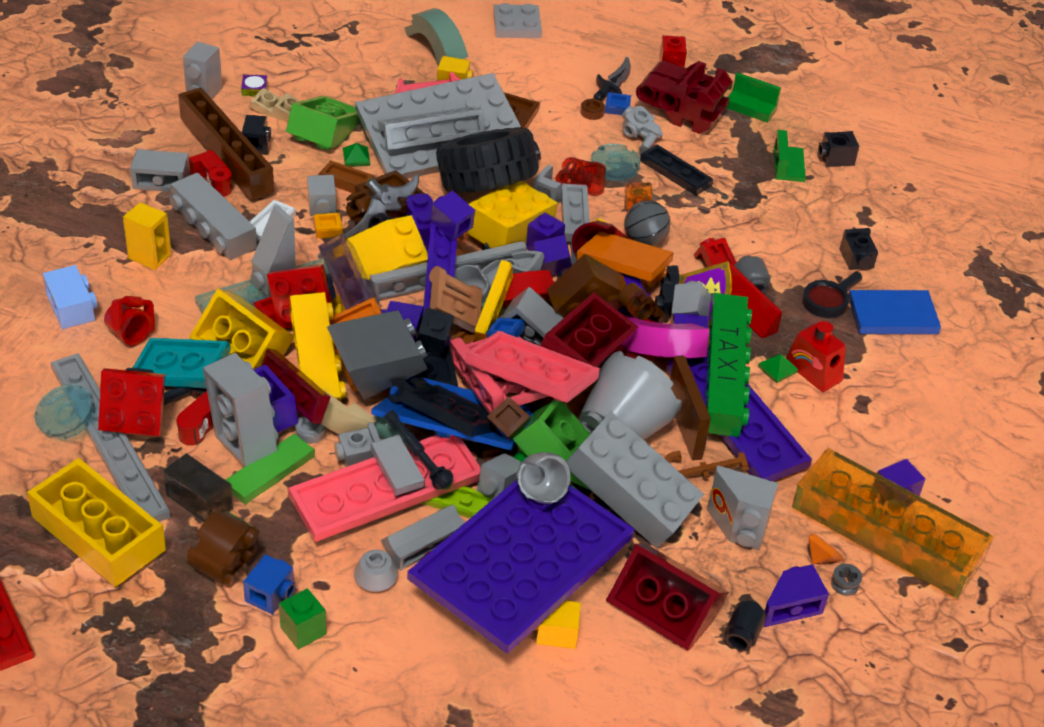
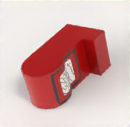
(212, 170)
(195, 421)

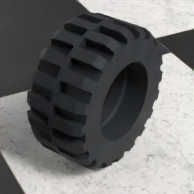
(487, 160)

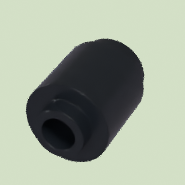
(745, 625)

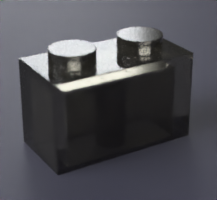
(197, 487)

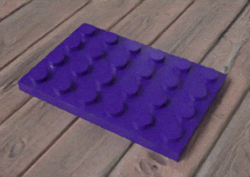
(519, 561)

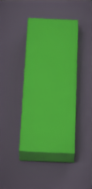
(266, 472)

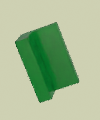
(754, 97)
(788, 161)

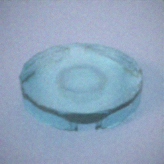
(619, 162)
(64, 411)

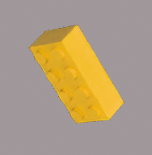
(97, 521)

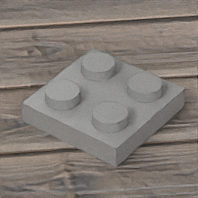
(517, 21)

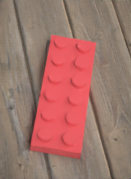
(363, 494)

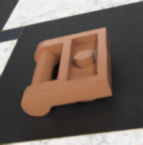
(462, 303)

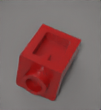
(715, 252)

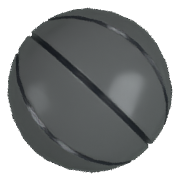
(647, 222)

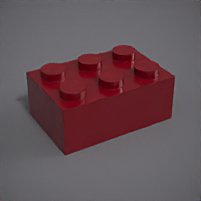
(591, 332)

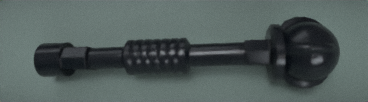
(440, 476)

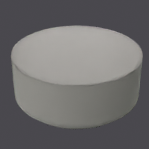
(309, 431)

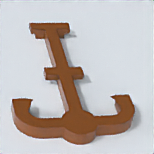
(706, 468)

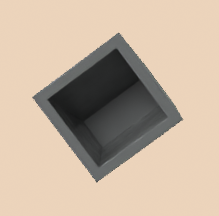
(378, 351)

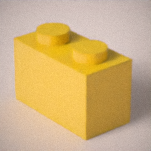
(147, 235)

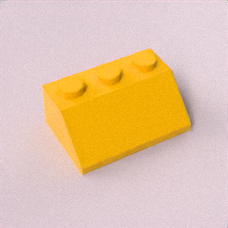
(244, 326)

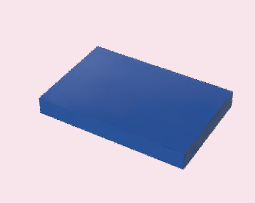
(894, 312)

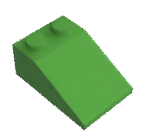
(322, 121)
(553, 430)

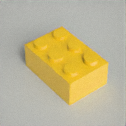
(505, 214)

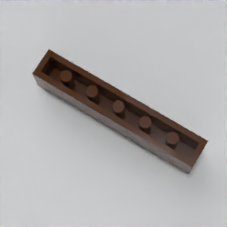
(221, 135)

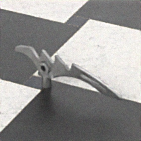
(384, 199)

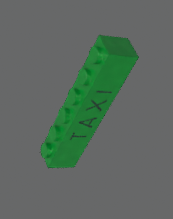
(726, 364)

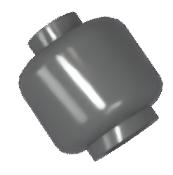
(755, 271)

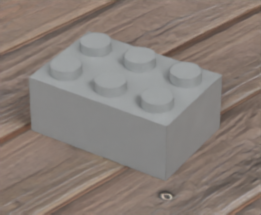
(241, 409)

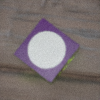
(253, 84)

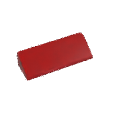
(765, 313)

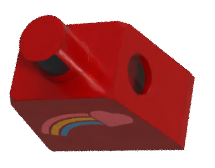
(818, 356)

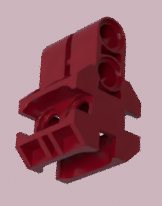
(686, 93)

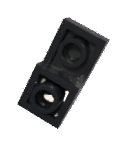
(665, 298)

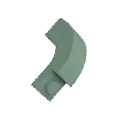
(440, 33)

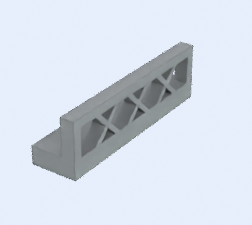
(431, 127)

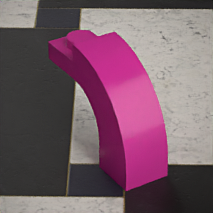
(669, 339)

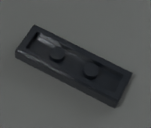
(676, 170)

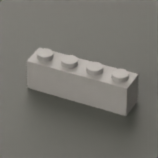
(213, 216)

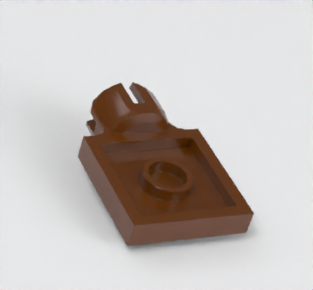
(362, 196)

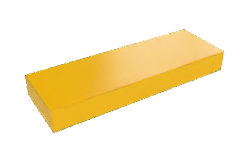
(494, 299)

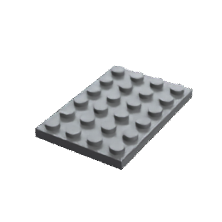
(421, 159)

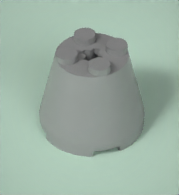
(634, 393)

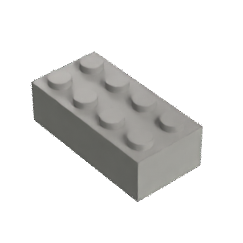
(634, 480)

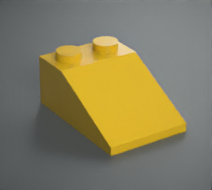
(390, 246)

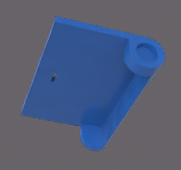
(414, 417)

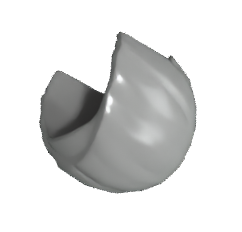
(543, 477)

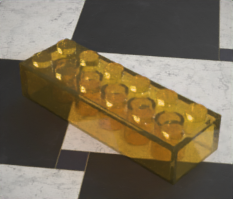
(892, 522)

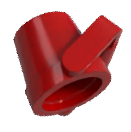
(130, 323)

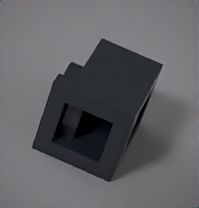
(257, 132)
(858, 249)

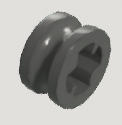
(853, 576)

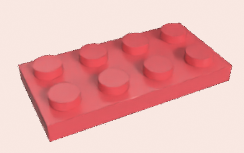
(532, 366)

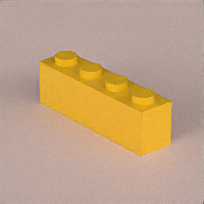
(314, 343)

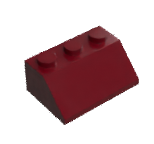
(666, 596)

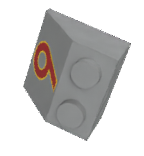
(741, 506)

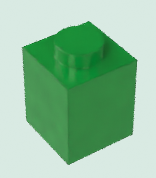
(302, 618)

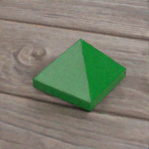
(356, 155)
(778, 367)

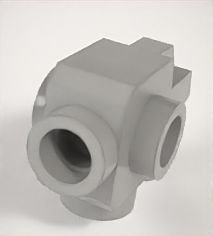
(641, 123)

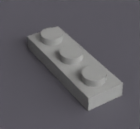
(574, 208)

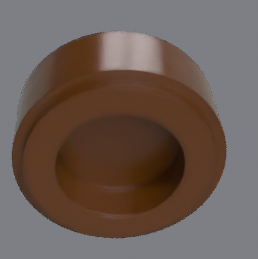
(592, 109)

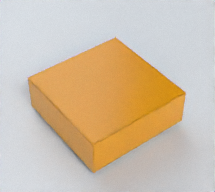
(327, 225)

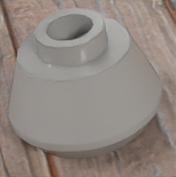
(375, 571)

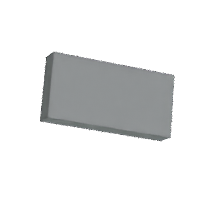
(397, 465)

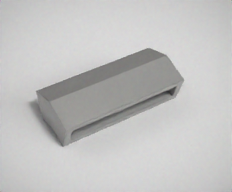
(415, 540)

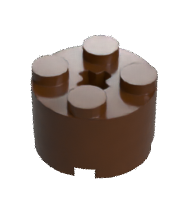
(223, 547)

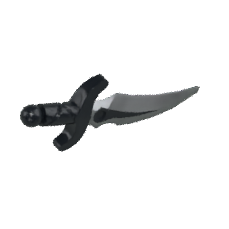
(614, 80)

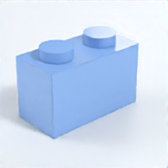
(70, 296)

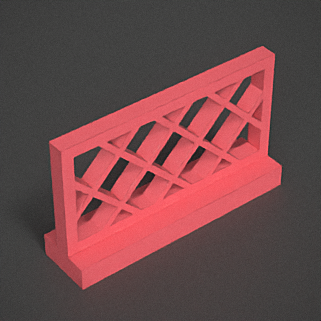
(484, 384)

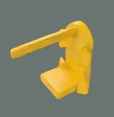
(338, 305)

